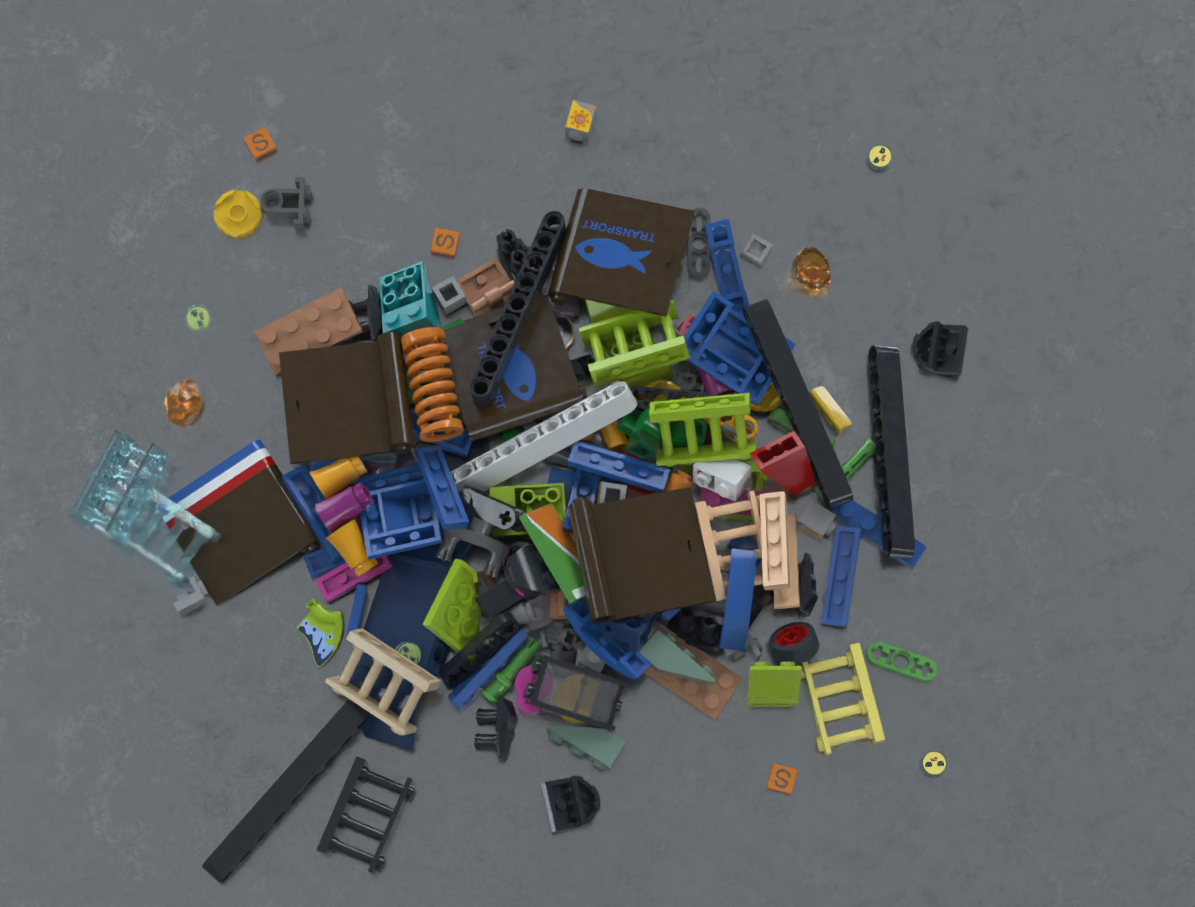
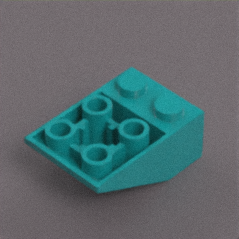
(407, 300)

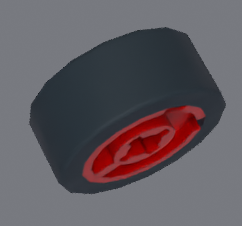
(794, 643)

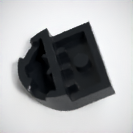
(941, 348)
(530, 573)
(570, 802)

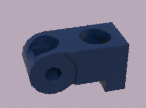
(629, 630)

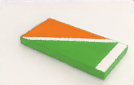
(556, 549)

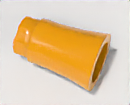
(338, 475)
(352, 547)

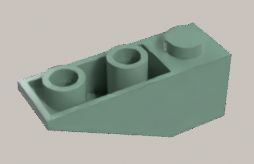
(673, 661)
(595, 743)

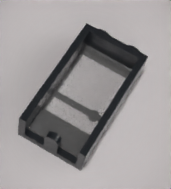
(574, 692)

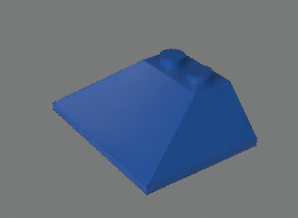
(726, 350)
(401, 513)

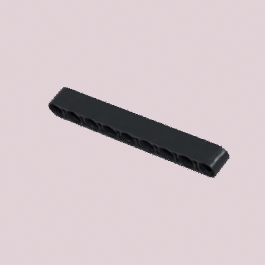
(518, 318)
(797, 403)
(891, 452)
(285, 791)

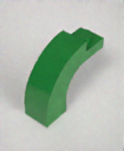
(677, 428)

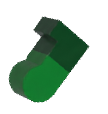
(644, 435)

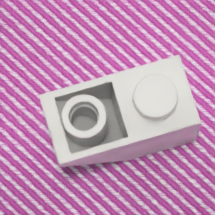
(723, 477)

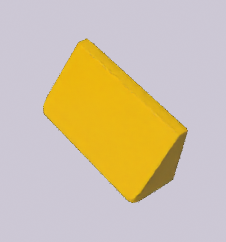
(830, 409)

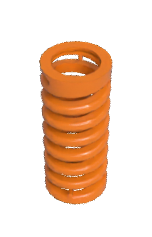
(436, 375)

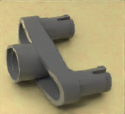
(478, 534)

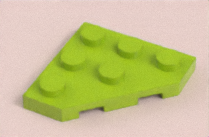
(455, 610)

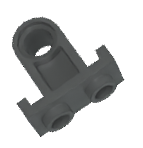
(291, 203)

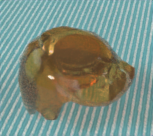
(811, 269)
(183, 402)

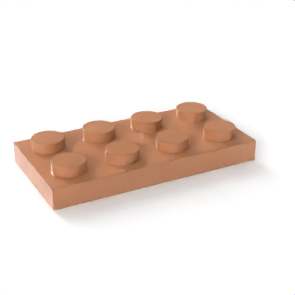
(315, 325)
(702, 696)

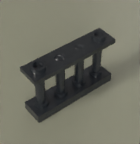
(340, 818)

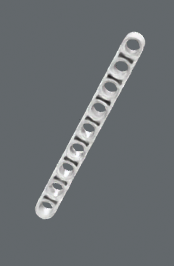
(546, 438)

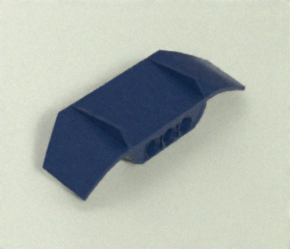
(397, 617)

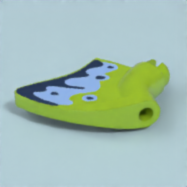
(322, 630)

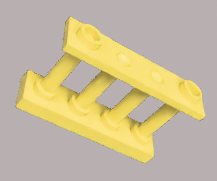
(866, 706)

